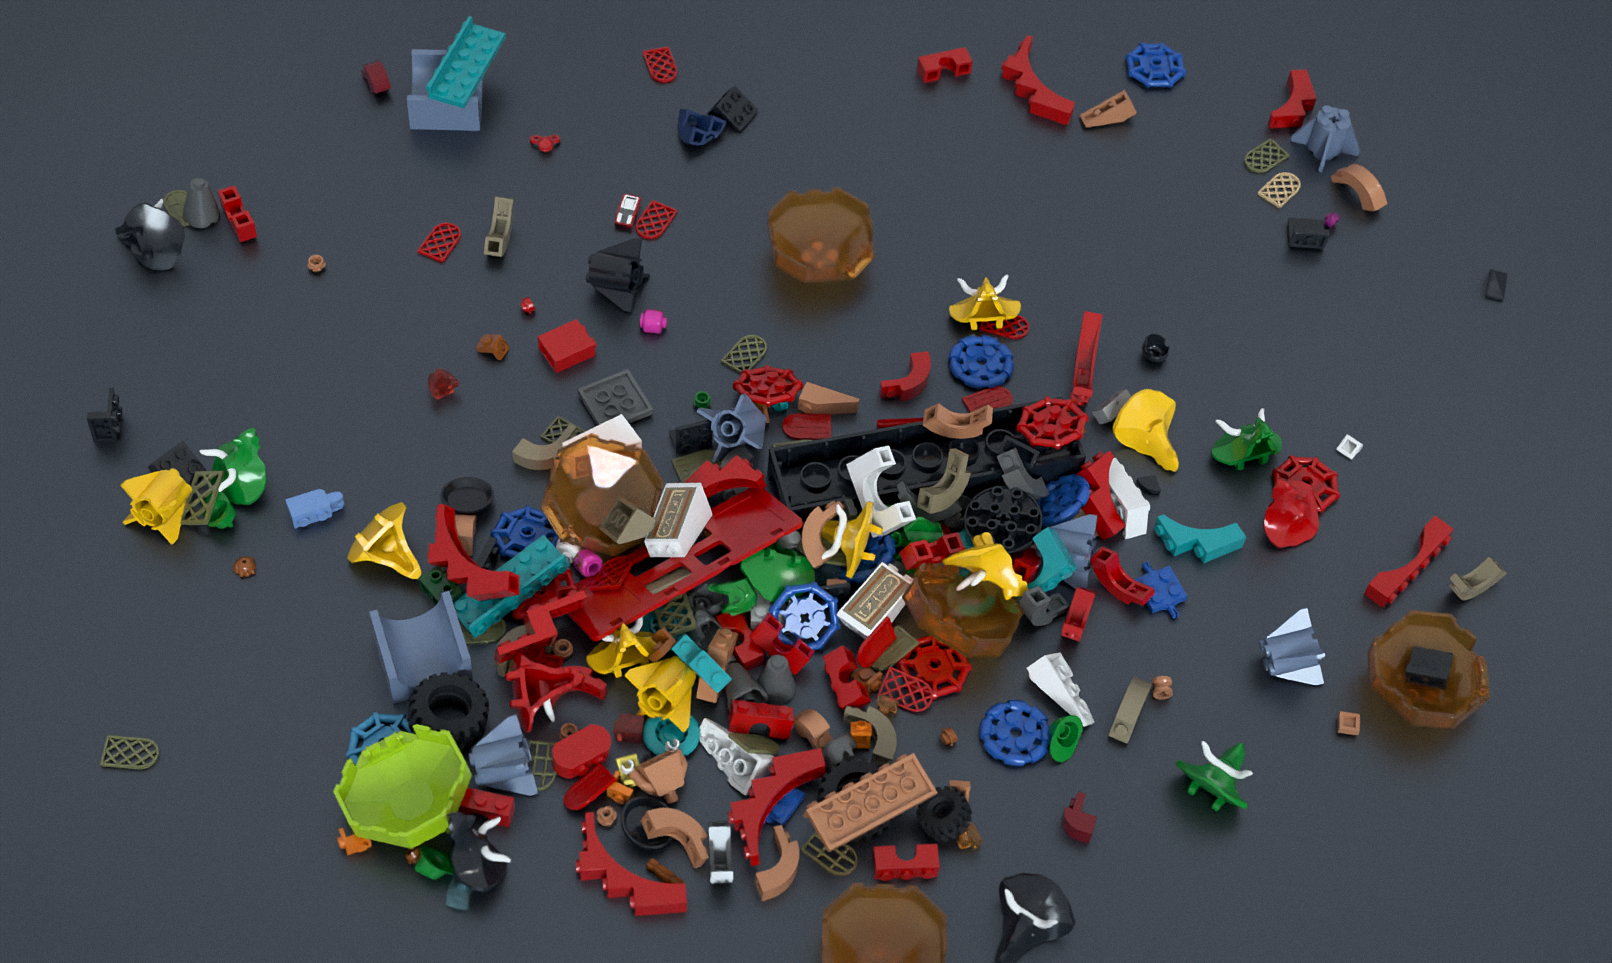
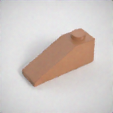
(1110, 111)
(822, 400)

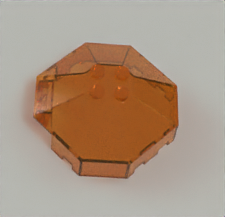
(821, 235)
(586, 484)
(970, 620)
(1421, 704)
(883, 927)

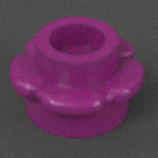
(1331, 219)

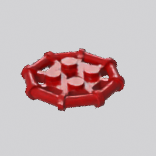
(768, 385)
(1061, 432)
(1312, 475)
(551, 590)
(938, 675)

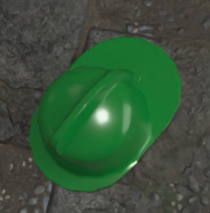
(222, 513)
(1065, 736)
(433, 863)

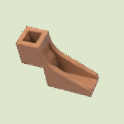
(720, 651)

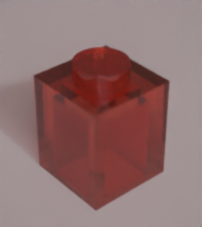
(629, 728)

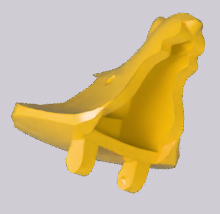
(1145, 426)
(385, 543)

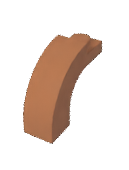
(1364, 183)
(957, 425)
(812, 532)
(679, 826)
(777, 879)

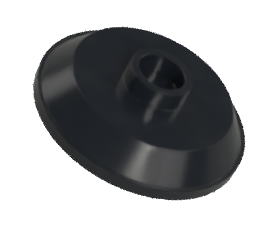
(467, 495)
(632, 826)

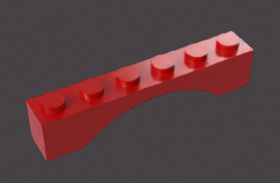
(1387, 584)

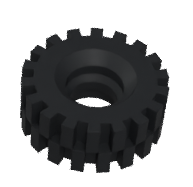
(944, 801)

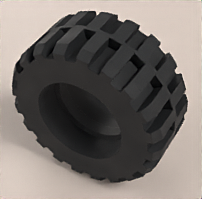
(454, 691)
(842, 775)

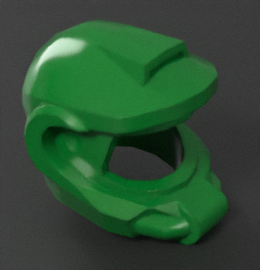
(741, 595)

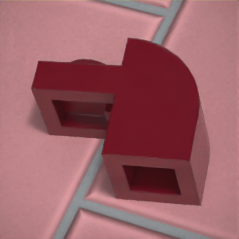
(376, 76)
(1077, 823)

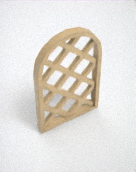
(1286, 199)

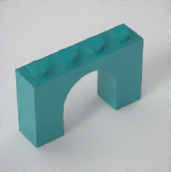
(1056, 561)

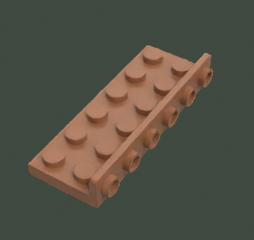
(870, 801)

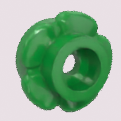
(702, 396)

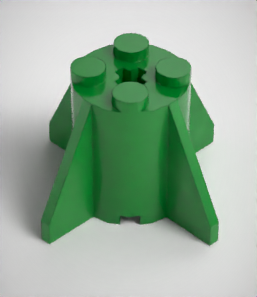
(915, 531)

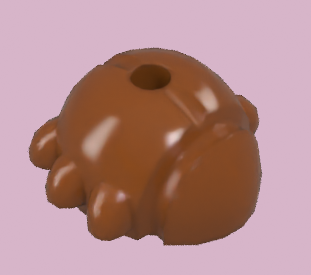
(244, 566)

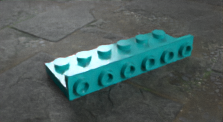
(464, 64)
(536, 567)

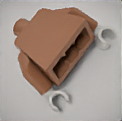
(660, 774)

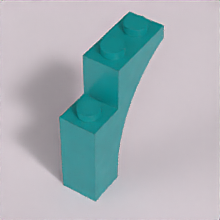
(1207, 543)
(700, 663)

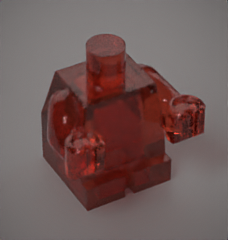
(442, 383)

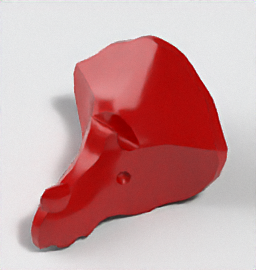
(1292, 514)

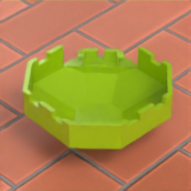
(404, 787)

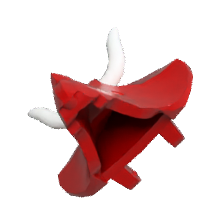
(535, 685)

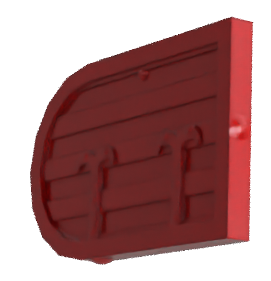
(993, 397)
(807, 426)
(876, 643)
(588, 787)

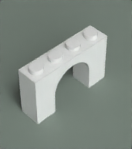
(864, 475)

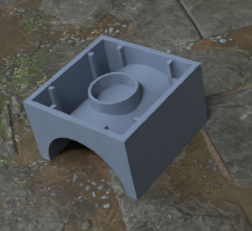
(433, 114)
(420, 647)

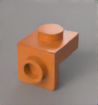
(861, 733)
(619, 792)
(352, 843)

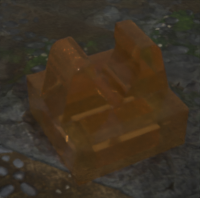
(887, 704)
(970, 838)

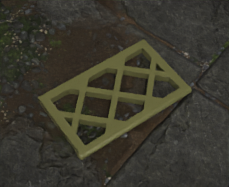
(208, 507)
(679, 628)

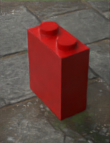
(566, 345)

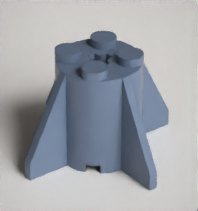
(1328, 135)
(736, 426)
(1077, 538)
(1292, 650)
(503, 759)

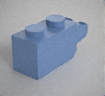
(313, 507)

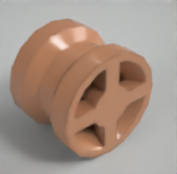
(1162, 687)

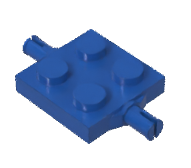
(1166, 588)
(785, 807)

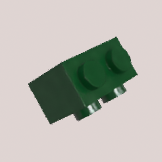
(436, 582)

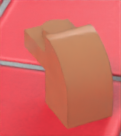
(466, 530)
(814, 727)

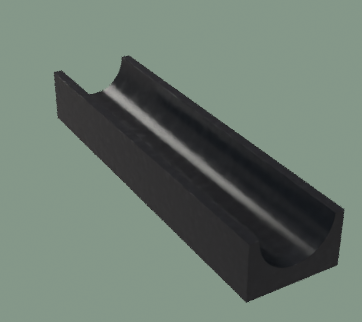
(817, 471)

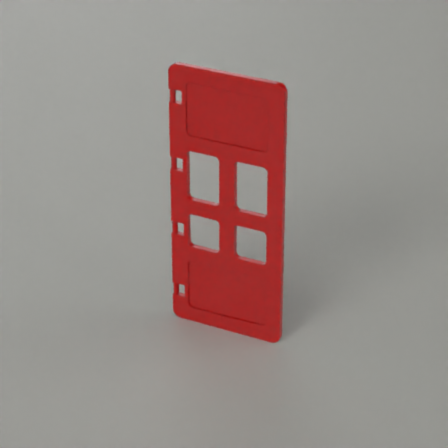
(740, 524)

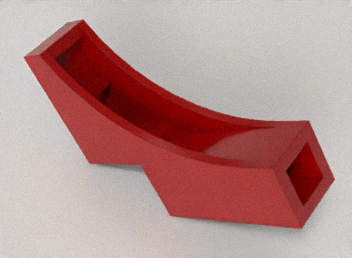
(1301, 100)
(733, 475)
(1100, 499)

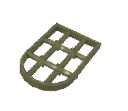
(536, 756)
(834, 861)

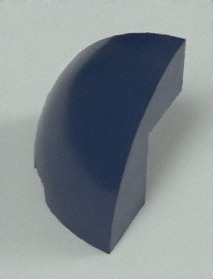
(698, 128)

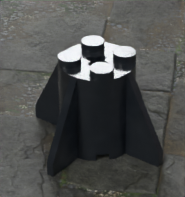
(617, 272)

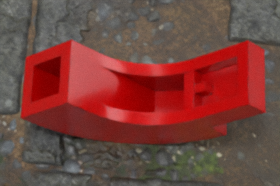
(912, 384)
(1026, 565)
(1115, 579)
(1078, 613)
(590, 685)

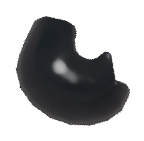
(1155, 348)

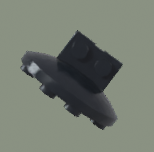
(1006, 515)

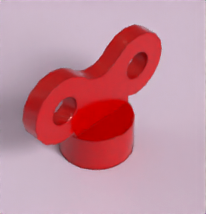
(545, 142)

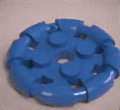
(981, 375)
(1063, 493)
(883, 548)
(1015, 721)

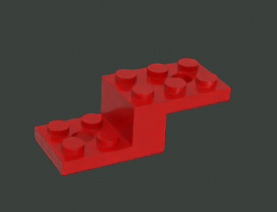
(540, 626)

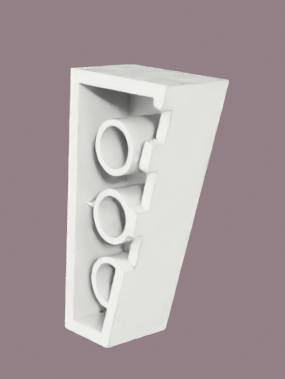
(1128, 501)

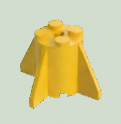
(158, 501)
(664, 690)

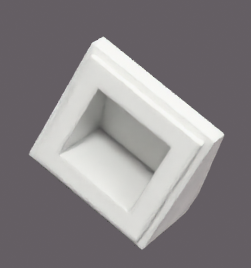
(1349, 447)

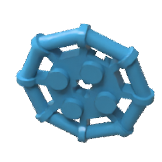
(375, 734)

